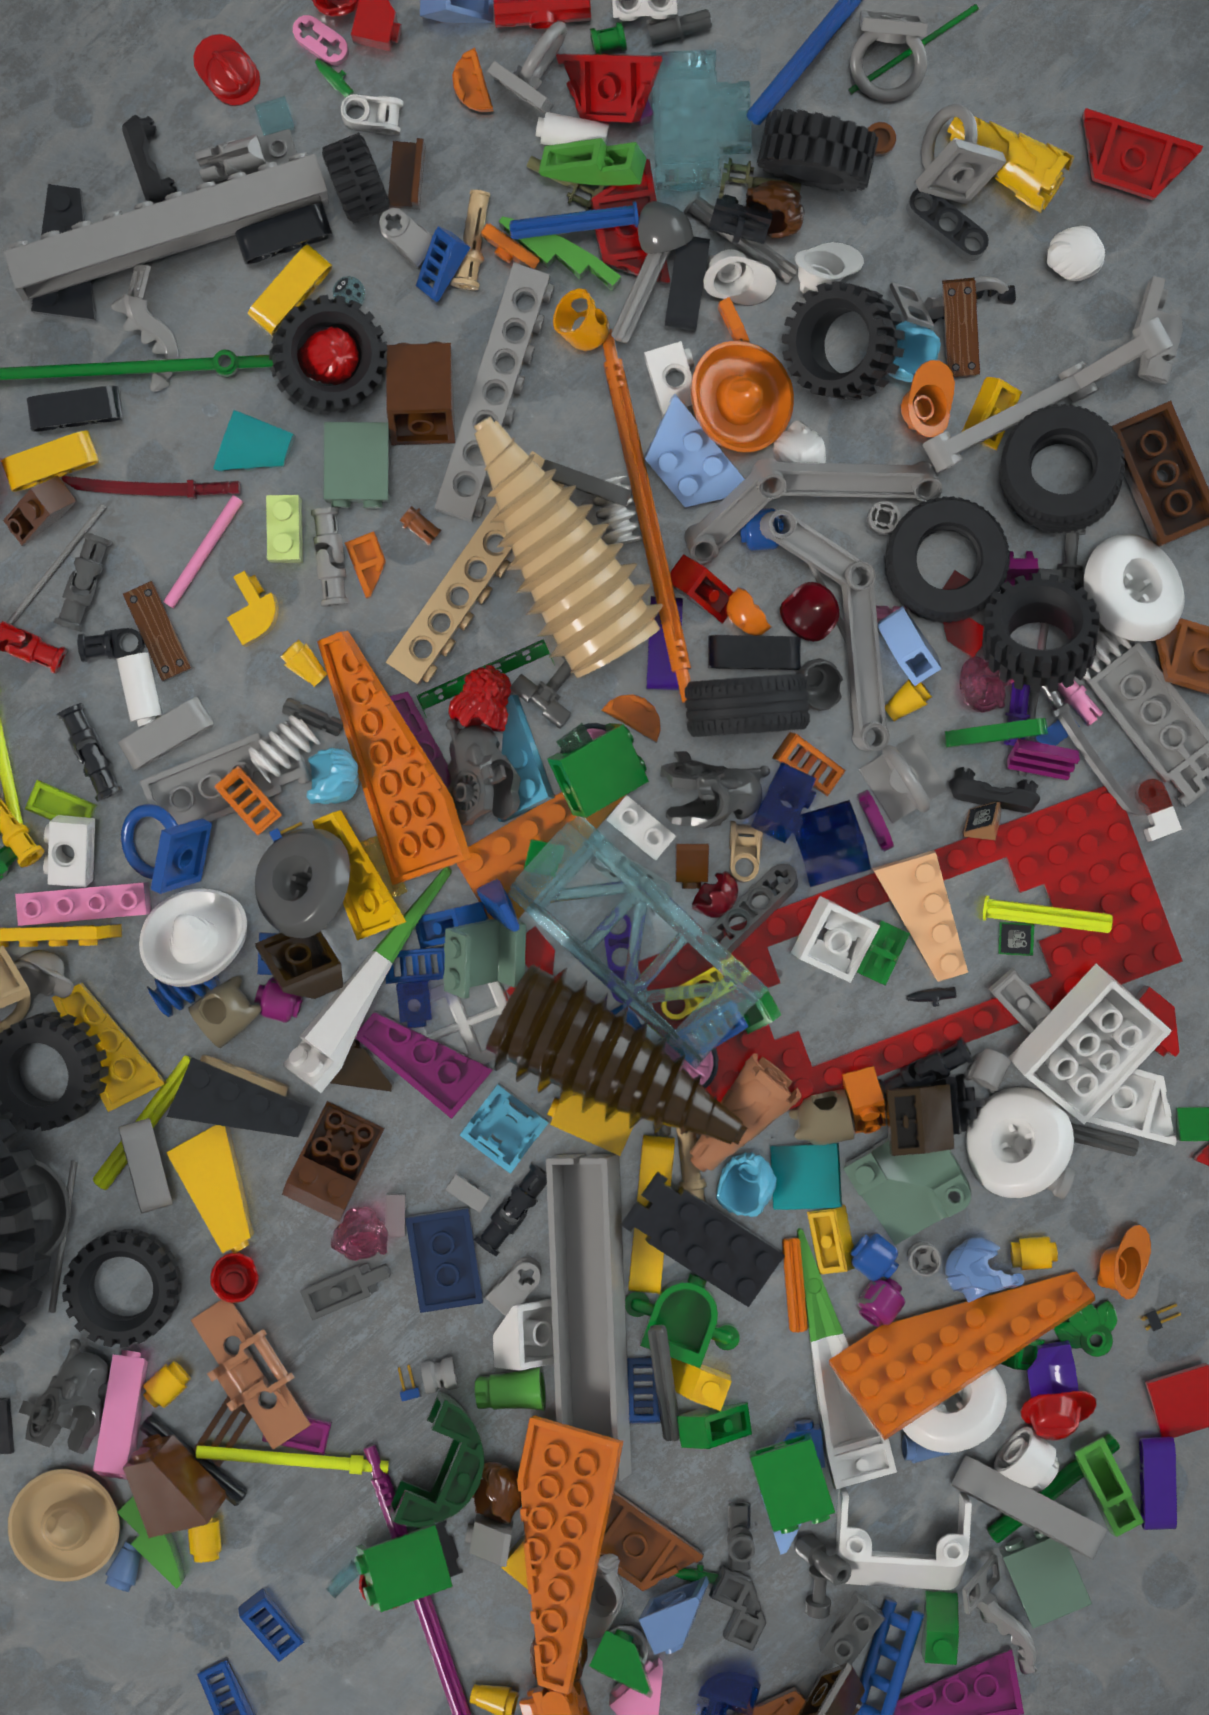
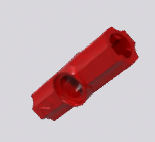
(540, 13)

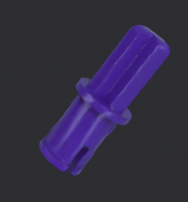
(1018, 708)

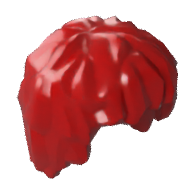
(329, 356)

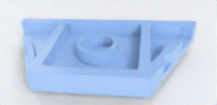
(689, 459)

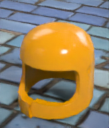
(592, 330)

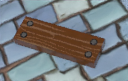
(961, 326)
(157, 631)

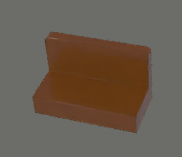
(406, 174)

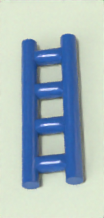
(900, 1656)

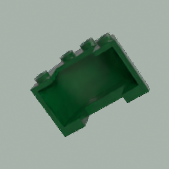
(457, 1476)

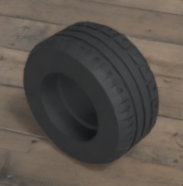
(1062, 426)
(957, 516)
(747, 705)

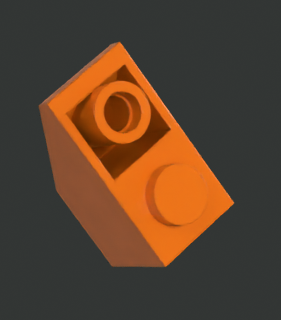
(865, 1100)

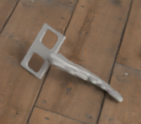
(151, 327)
(995, 1614)

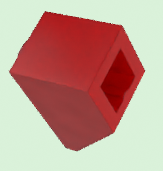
(1166, 1013)

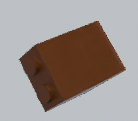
(420, 393)
(171, 1486)

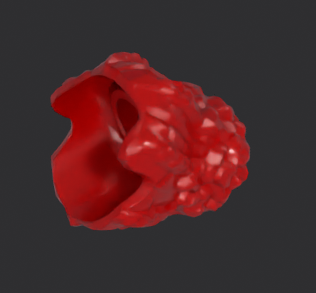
(482, 699)

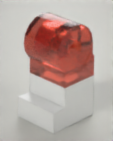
(1158, 807)

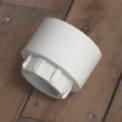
(1027, 1460)

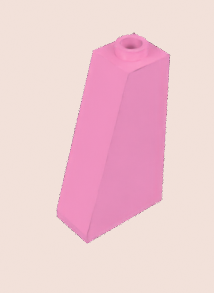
(121, 1414)

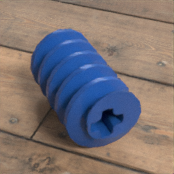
(168, 995)

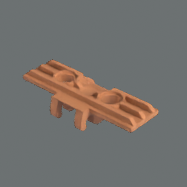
(243, 1377)

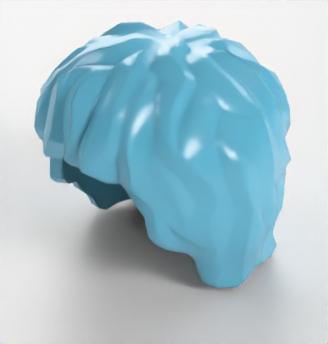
(919, 347)
(333, 776)
(746, 1185)

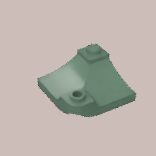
(908, 1189)

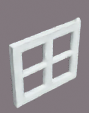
(463, 1023)

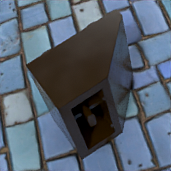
(919, 1119)

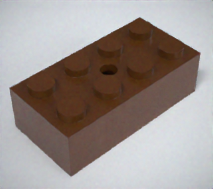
(1158, 443)

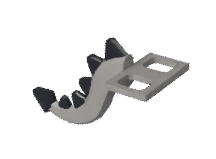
(933, 307)

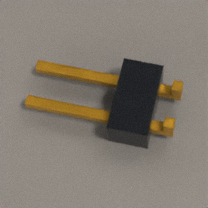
(1154, 1320)

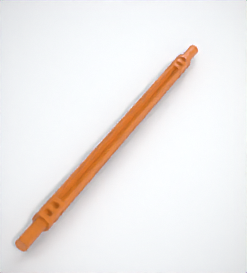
(646, 514)

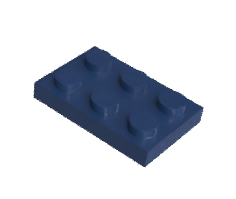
(444, 1259)

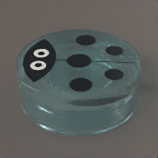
(350, 288)

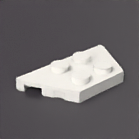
(1138, 1108)

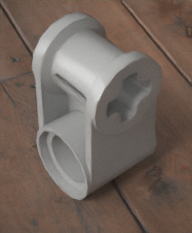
(410, 240)
(988, 1069)
(511, 1288)

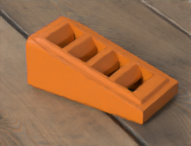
(788, 746)
(229, 780)

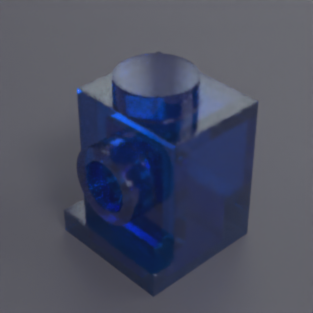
(415, 990)

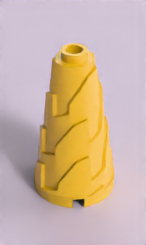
(1031, 166)

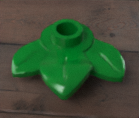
(1088, 1323)

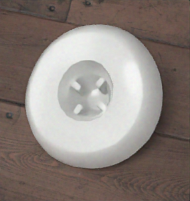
(1134, 588)
(192, 936)
(1019, 1142)
(963, 1418)

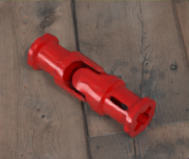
(13, 642)

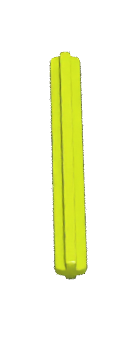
(154, 1111)

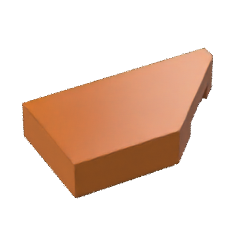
(732, 320)
(367, 560)

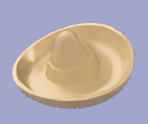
(63, 1525)

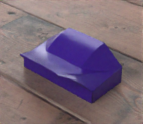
(1053, 1370)

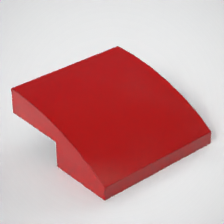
(1181, 1401)

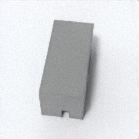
(467, 1193)
(396, 1214)

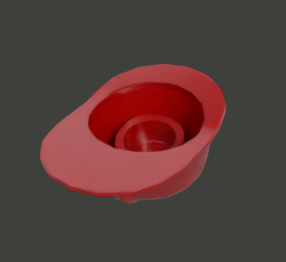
(226, 69)
(1058, 1414)

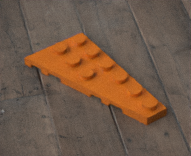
(505, 850)

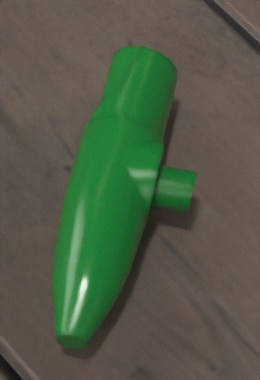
(334, 78)
(696, 1574)

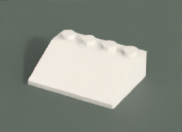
(1089, 1044)

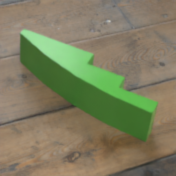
(571, 256)

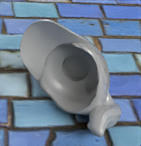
(44, 973)
(606, 1597)

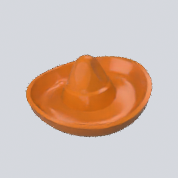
(741, 396)

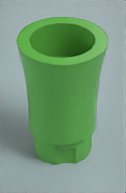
(512, 1390)

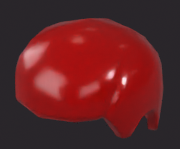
(234, 1277)

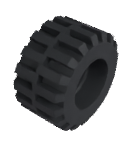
(355, 178)

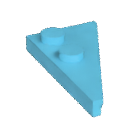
(524, 756)

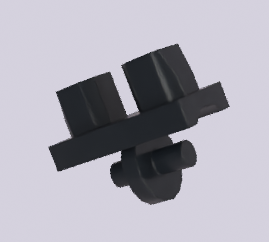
(739, 220)
(962, 1102)

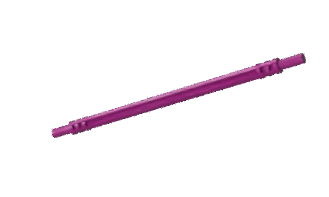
(424, 1606)

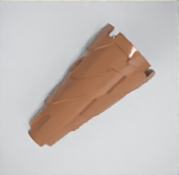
(756, 1099)

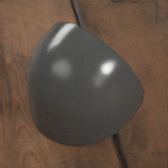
(663, 228)

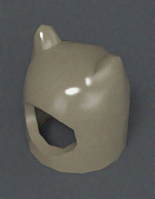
(224, 1012)
(824, 1118)

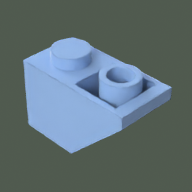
(909, 646)

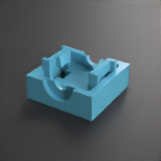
(515, 1136)

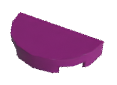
(875, 820)

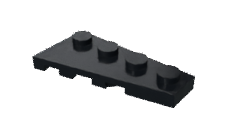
(61, 212)
(230, 1101)

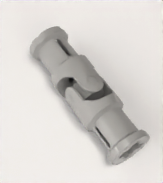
(329, 562)

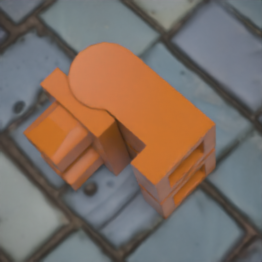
(550, 1702)

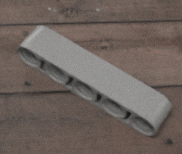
(1029, 1507)

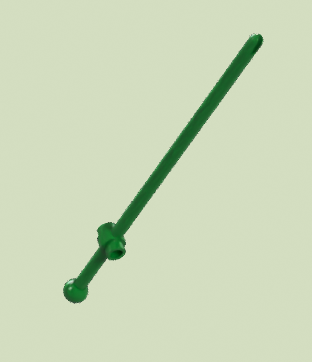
(139, 367)

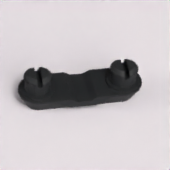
(135, 134)
(1016, 799)

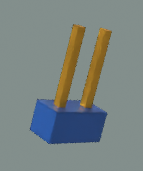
(276, 834)
(409, 1394)

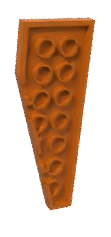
(402, 789)
(931, 1356)
(565, 1508)

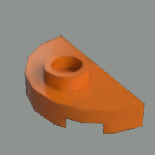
(470, 83)
(509, 249)
(635, 713)

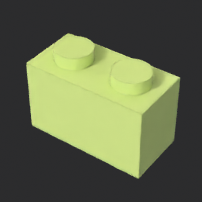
(284, 528)

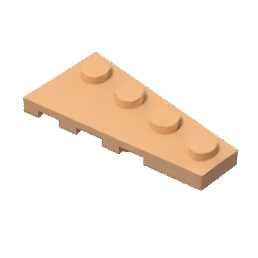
(923, 904)

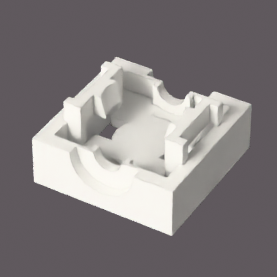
(842, 928)

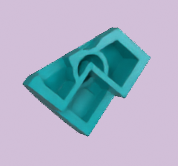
(252, 444)

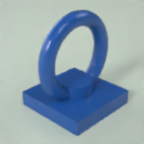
(179, 852)

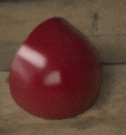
(810, 611)

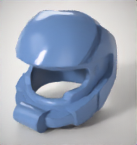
(971, 1274)

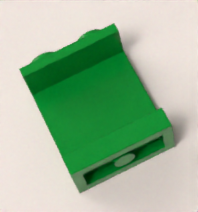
(599, 771)
(792, 1483)
(403, 1568)

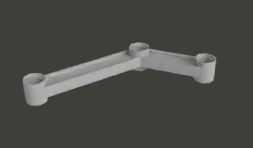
(1075, 383)
(805, 480)
(859, 619)

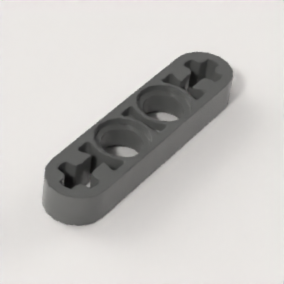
(753, 915)

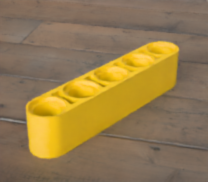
(646, 1260)

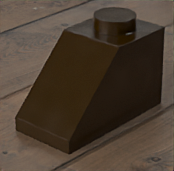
(363, 1070)

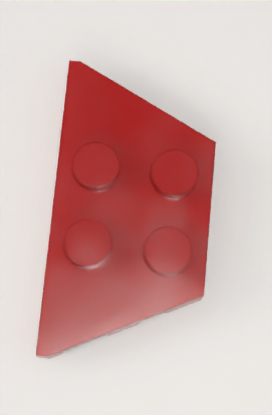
(610, 85)
(1133, 155)
(620, 245)

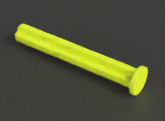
(1047, 915)

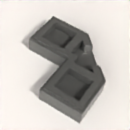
(748, 1618)

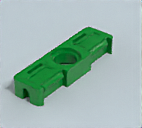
(996, 732)

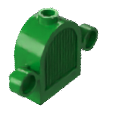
(689, 1316)

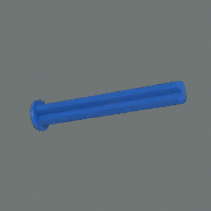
(574, 222)

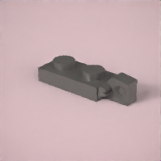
(343, 1289)

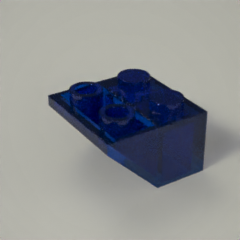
(831, 844)

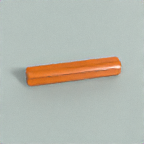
(794, 1284)

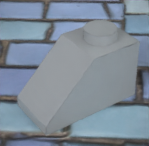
(489, 1539)

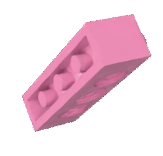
(83, 904)

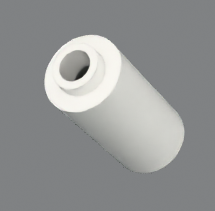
(566, 129)
(139, 688)

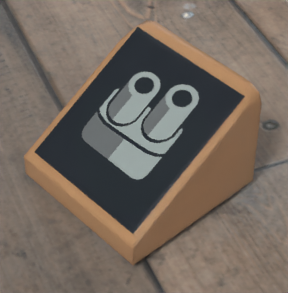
(983, 821)

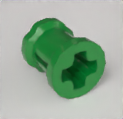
(608, 39)

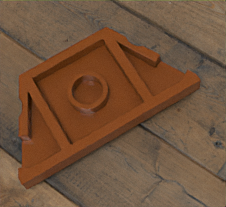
(1186, 655)
(644, 1545)

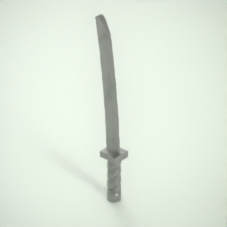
(1062, 712)

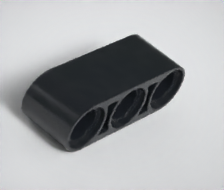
(283, 233)
(952, 239)
(687, 284)
(74, 408)
(754, 652)

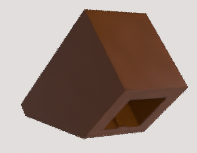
(39, 509)

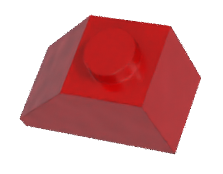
(376, 24)
(701, 587)

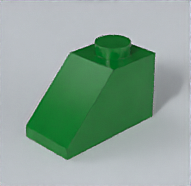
(711, 1428)
(940, 1627)
(622, 1662)

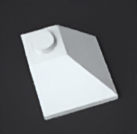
(525, 1337)

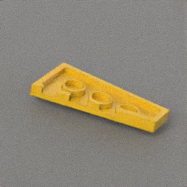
(367, 898)
(58, 935)
(129, 1070)

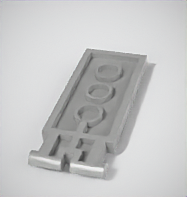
(1156, 720)
(189, 788)

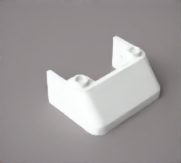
(899, 1569)

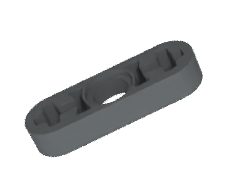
(588, 483)

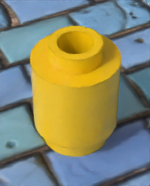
(1033, 1253)
(166, 1385)
(205, 1541)

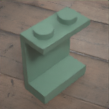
(356, 464)
(483, 955)
(1044, 1578)

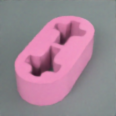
(316, 46)

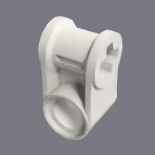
(375, 113)

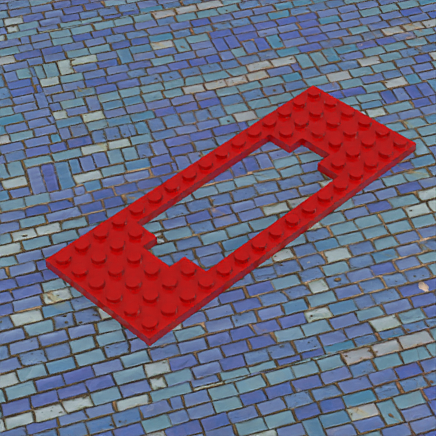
(1074, 848)

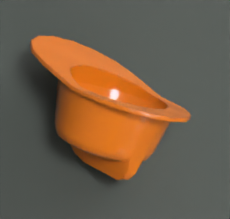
(929, 399)
(1125, 1264)

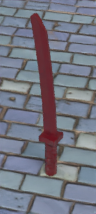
(190, 489)

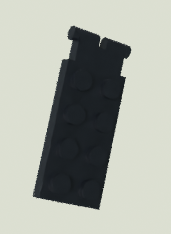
(704, 1240)

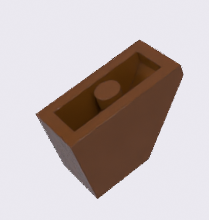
(691, 865)

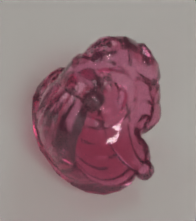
(981, 687)
(370, 1238)

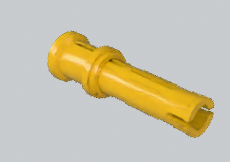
(17, 838)

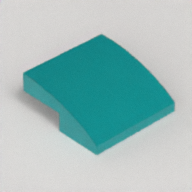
(806, 1176)

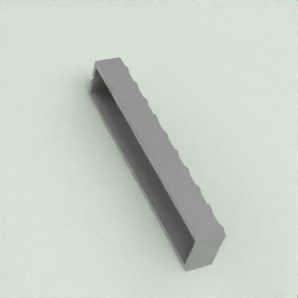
(163, 227)
(589, 1296)

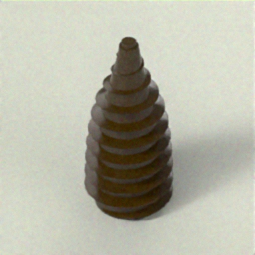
(602, 1058)

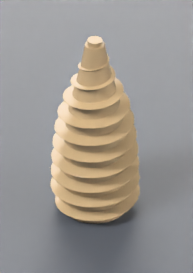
(563, 559)

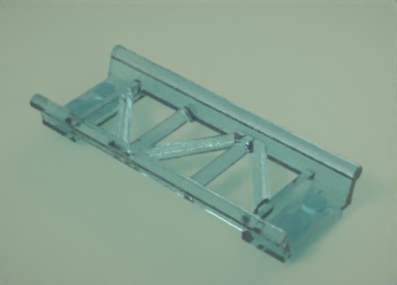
(725, 1000)

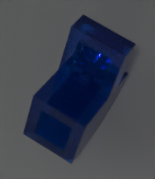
(730, 1692)

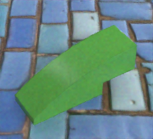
(594, 163)
(1108, 1487)
(158, 1550)

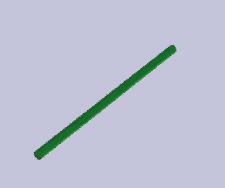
(926, 40)

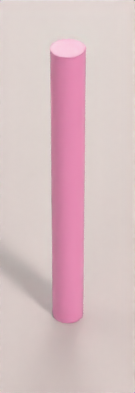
(203, 551)

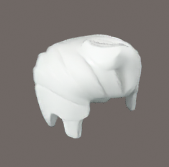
(1076, 253)
(799, 445)

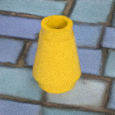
(303, 662)
(907, 700)
(495, 1699)

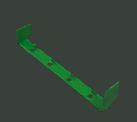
(506, 666)

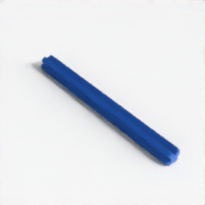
(801, 60)

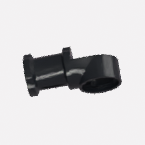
(110, 644)

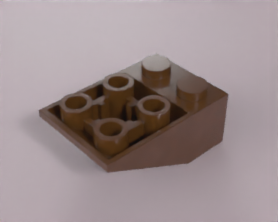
(332, 1161)

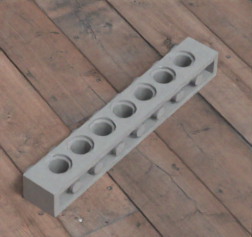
(521, 282)

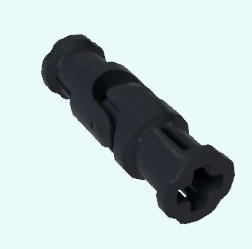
(90, 753)
(930, 1068)
(521, 1199)

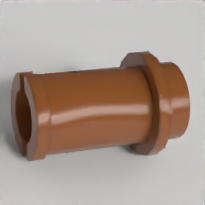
(420, 525)

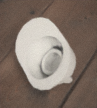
(826, 264)
(739, 278)

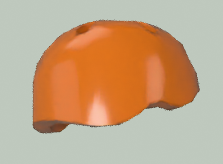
(746, 613)

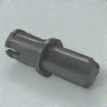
(680, 26)

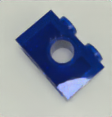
(790, 786)

